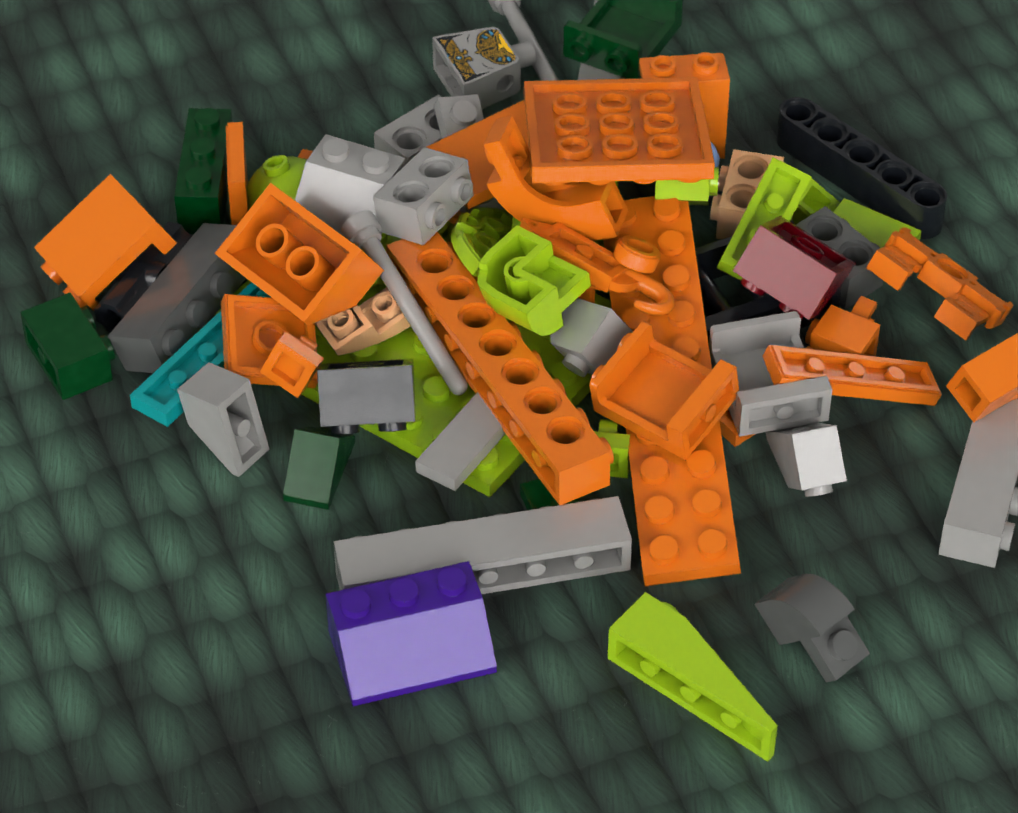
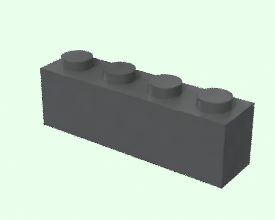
(176, 302)

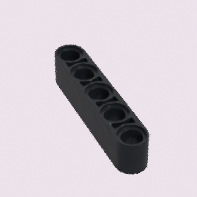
(860, 166)

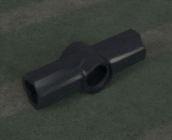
(137, 279)

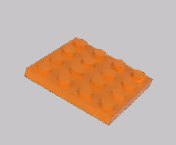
(617, 131)

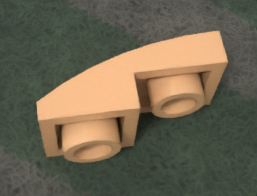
(364, 324)

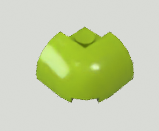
(528, 282)

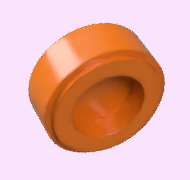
(637, 254)

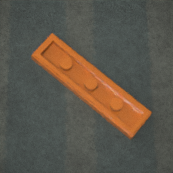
(855, 374)

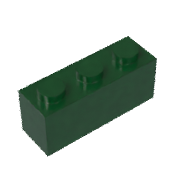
(202, 170)

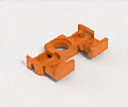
(965, 301)

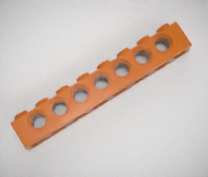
(505, 372)

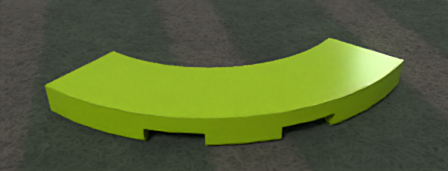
(478, 233)

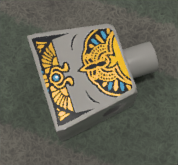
(481, 64)

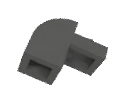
(816, 615)

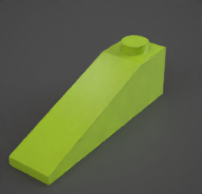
(676, 660)

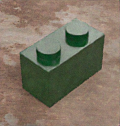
(68, 345)

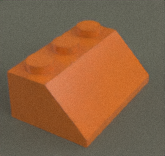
(298, 258)

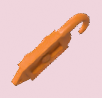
(604, 270)

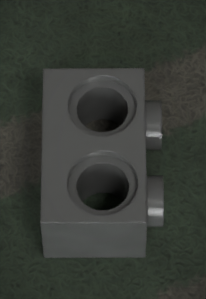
(850, 243)

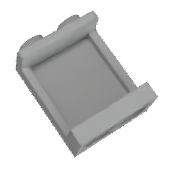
(758, 402)

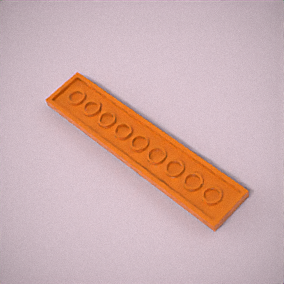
(678, 502)

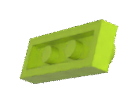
(774, 197)

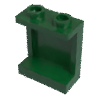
(621, 33)

